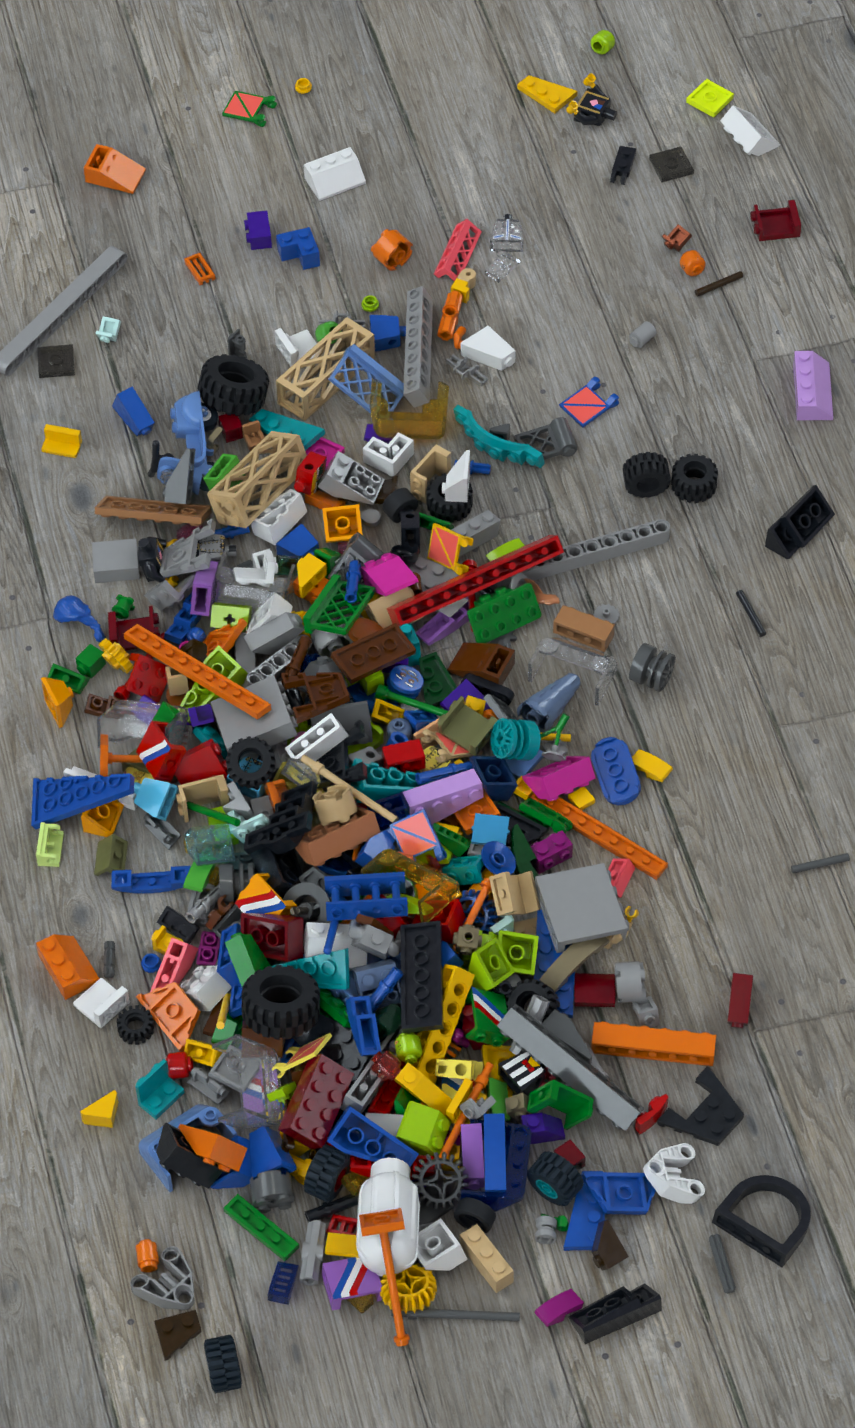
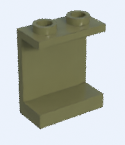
(466, 727)

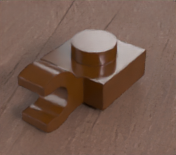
(217, 915)

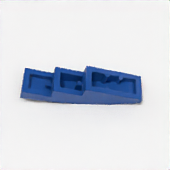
(182, 623)
(494, 1152)

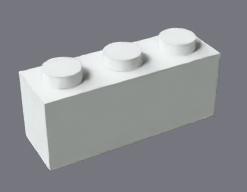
(318, 739)

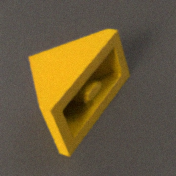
(385, 712)
(102, 1111)

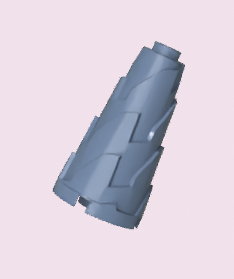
(549, 702)

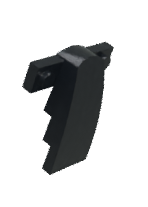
(288, 823)

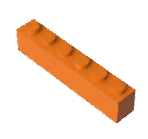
(653, 1043)

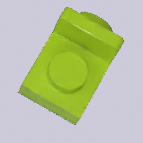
(282, 1093)

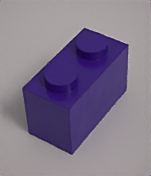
(259, 230)

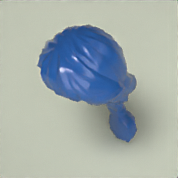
(73, 609)

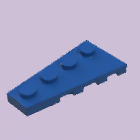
(583, 1221)

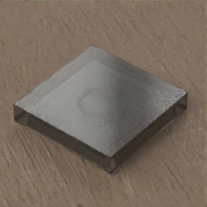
(671, 164)
(56, 361)

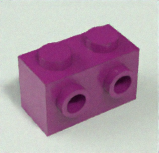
(551, 851)

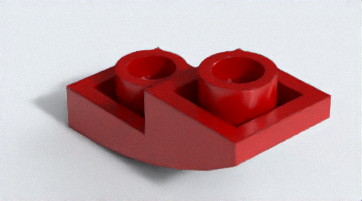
(655, 1110)

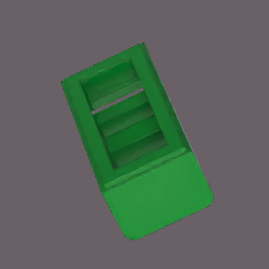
(452, 841)

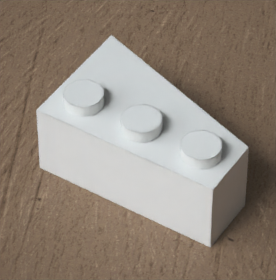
(279, 517)

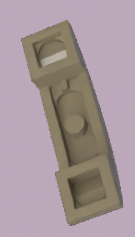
(570, 961)

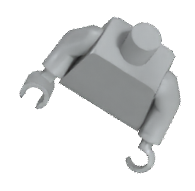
(374, 940)

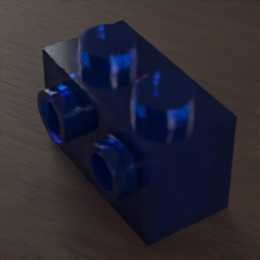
(395, 804)

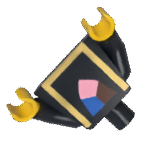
(593, 106)
(150, 558)

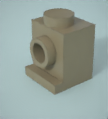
(517, 1106)

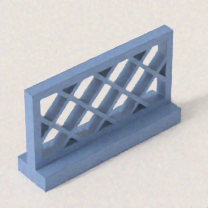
(373, 370)

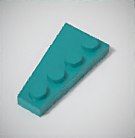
(275, 422)

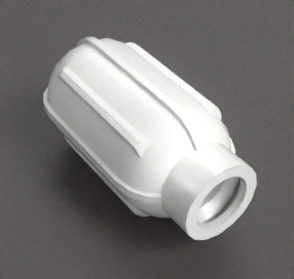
(387, 1190)

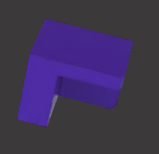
(201, 715)

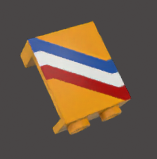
(262, 899)

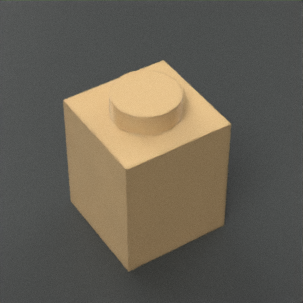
(176, 682)

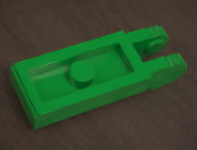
(546, 815)

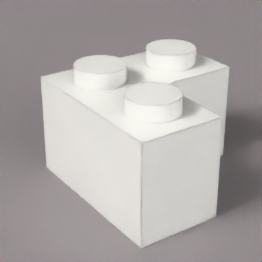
(388, 457)

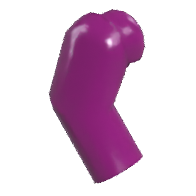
(459, 1039)

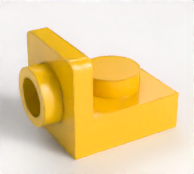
(161, 940)

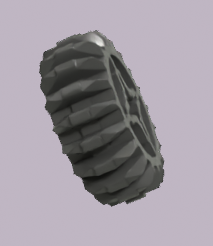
(449, 1179)

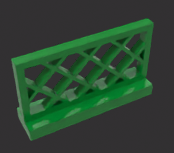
(325, 602)

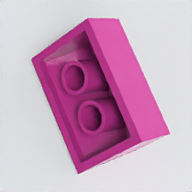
(560, 777)

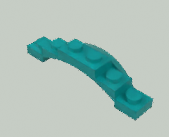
(495, 446)

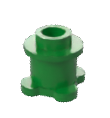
(123, 606)

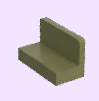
(110, 855)

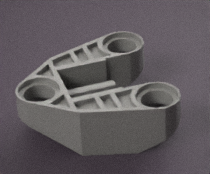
(157, 1294)

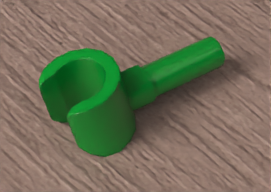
(562, 1223)

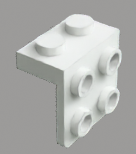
(261, 576)

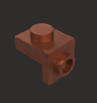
(677, 238)

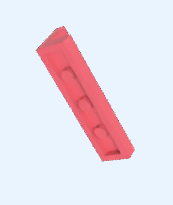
(455, 247)

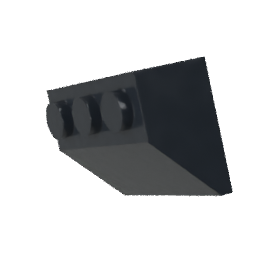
(179, 1156)

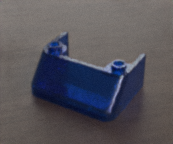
(517, 1158)

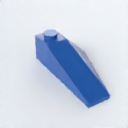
(364, 1139)

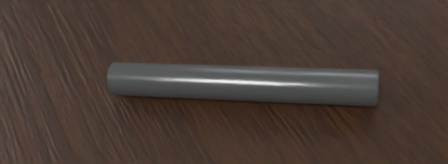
(820, 863)

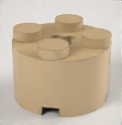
(335, 804)

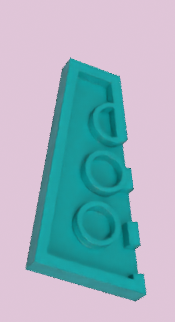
(328, 970)

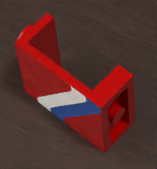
(158, 754)

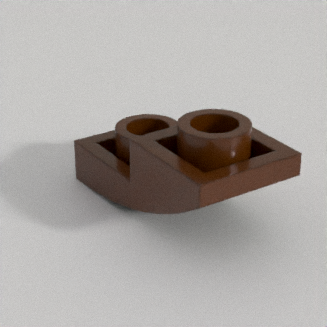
(98, 705)

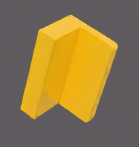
(61, 441)
(461, 1096)
(341, 1245)

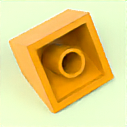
(341, 522)

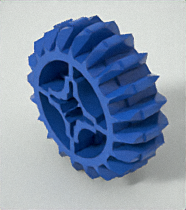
(488, 919)

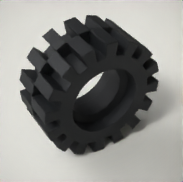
(132, 1015)

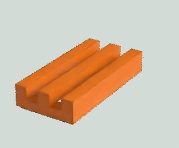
(200, 280)

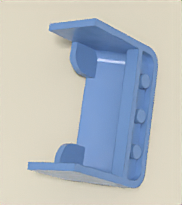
(196, 1117)

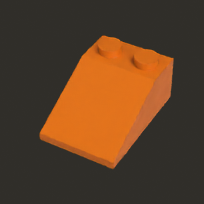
(214, 1148)

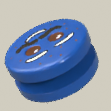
(405, 681)

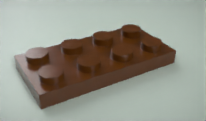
(373, 653)

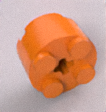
(392, 249)

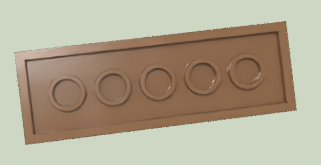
(153, 510)

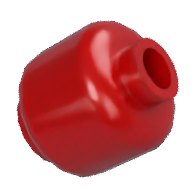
(179, 1065)

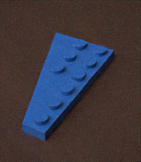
(72, 795)

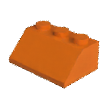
(66, 964)

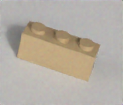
(486, 1258)

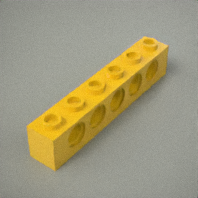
(436, 1042)

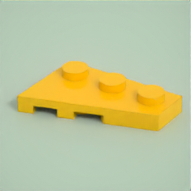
(547, 93)

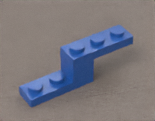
(227, 971)

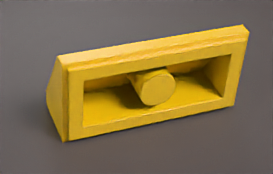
(201, 1052)

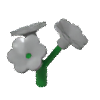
(556, 748)

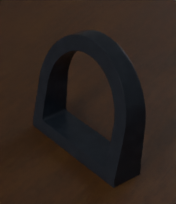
(754, 1237)

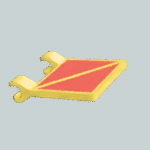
(302, 1054)

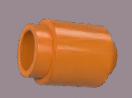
(147, 1256)

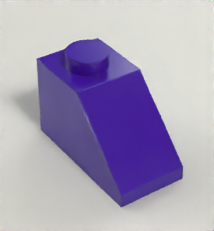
(543, 1127)

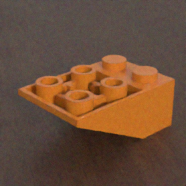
(112, 170)

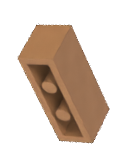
(583, 628)

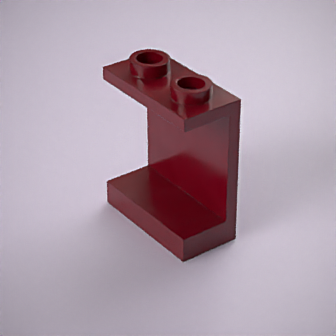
(118, 628)

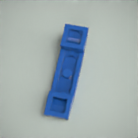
(149, 882)

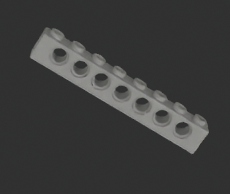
(418, 347)

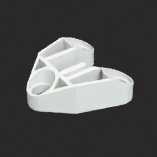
(665, 1176)

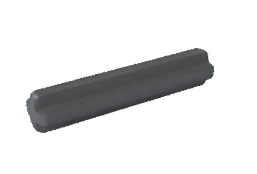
(722, 1263)

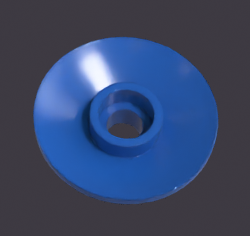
(498, 858)

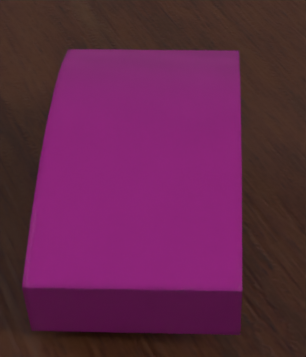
(208, 949)
(556, 1308)

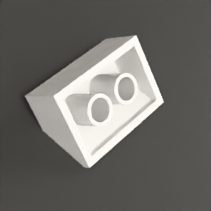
(748, 131)
(334, 173)
(315, 938)

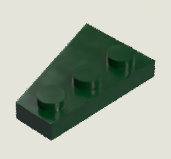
(436, 678)

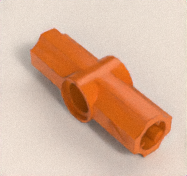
(450, 315)

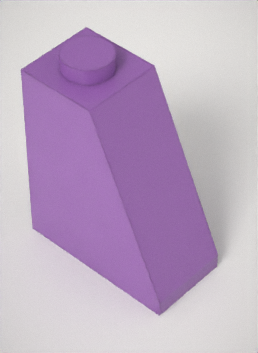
(472, 1155)

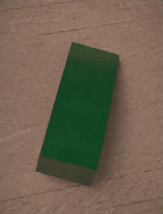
(522, 852)

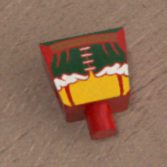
(308, 478)

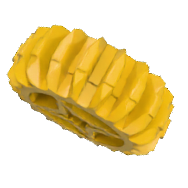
(414, 1286)

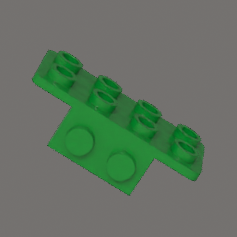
(503, 612)

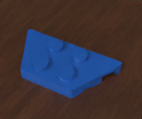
(620, 1192)

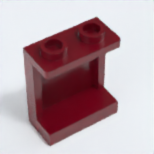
(776, 223)

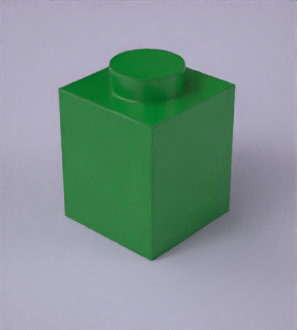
(90, 661)

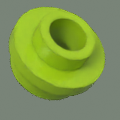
(370, 303)

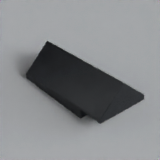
(799, 523)
(615, 1312)

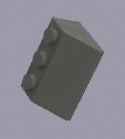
(349, 714)

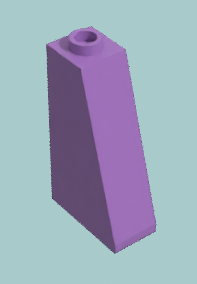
(203, 590)

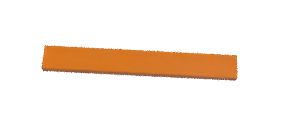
(607, 837)

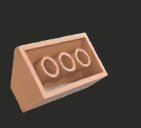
(337, 837)

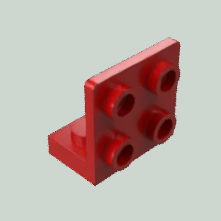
(147, 677)

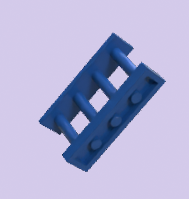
(366, 884)

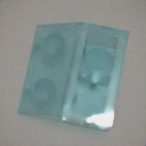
(210, 844)

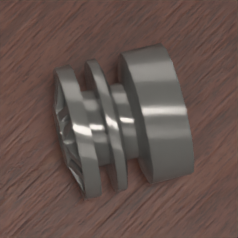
(652, 667)
(233, 883)

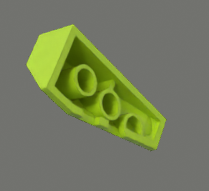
(223, 664)

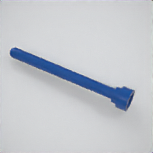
(331, 934)

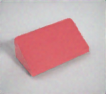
(621, 872)

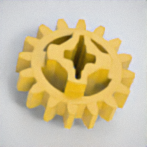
(116, 655)

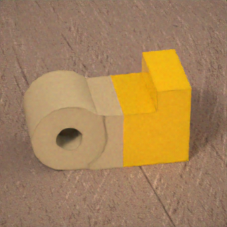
(464, 282)

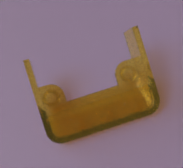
(424, 425)
(440, 886)

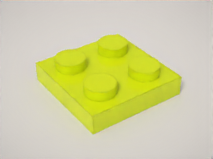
(710, 98)

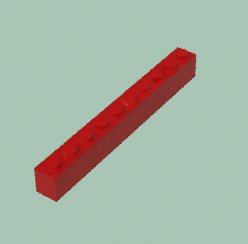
(475, 580)

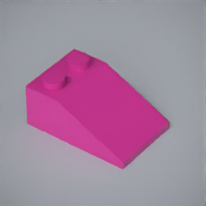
(387, 574)

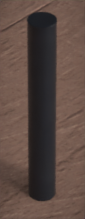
(751, 613)

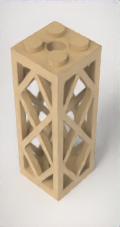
(232, 507)

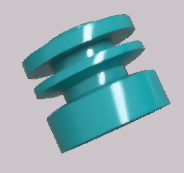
(515, 739)

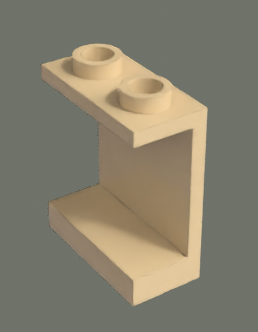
(435, 462)
(202, 793)
(514, 893)

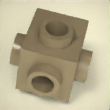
(466, 946)

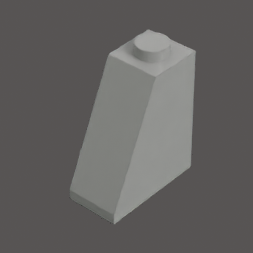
(275, 634)

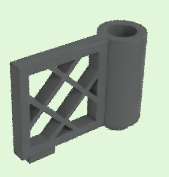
(559, 434)
(361, 550)

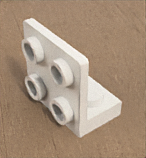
(294, 346)
(102, 1002)

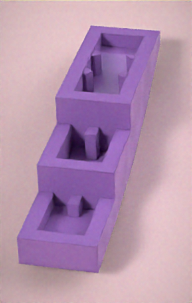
(442, 625)

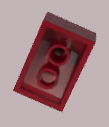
(276, 935)

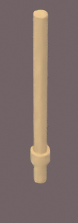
(319, 769)

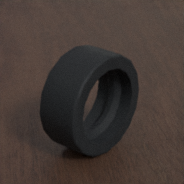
(473, 1212)

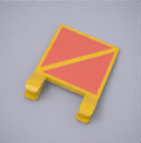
(445, 548)

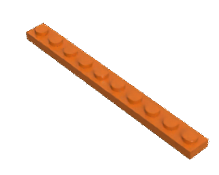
(197, 671)

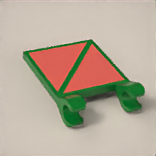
(247, 106)

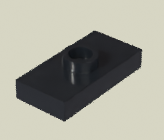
(178, 924)

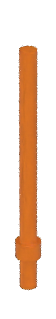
(480, 1083)

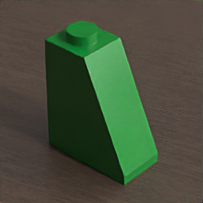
(245, 956)

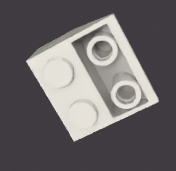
(206, 987)

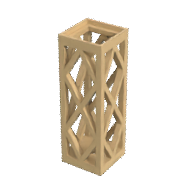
(351, 334)

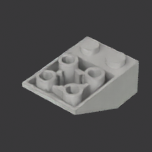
(350, 480)

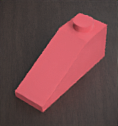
(175, 963)

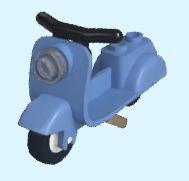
(190, 422)

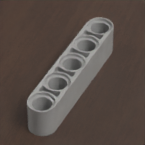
(275, 664)

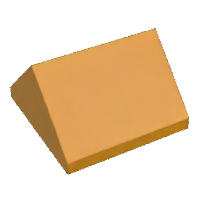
(102, 819)

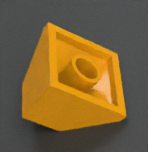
(57, 698)

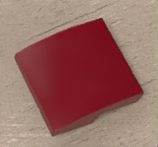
(594, 990)

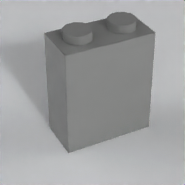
(115, 560)

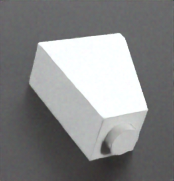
(488, 349)

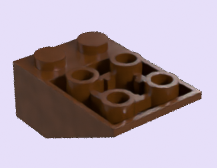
(483, 660)

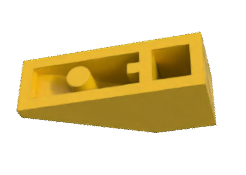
(423, 1088)

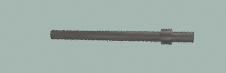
(462, 1314)

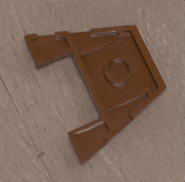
(324, 691)

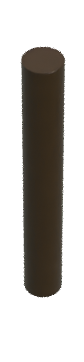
(719, 283)

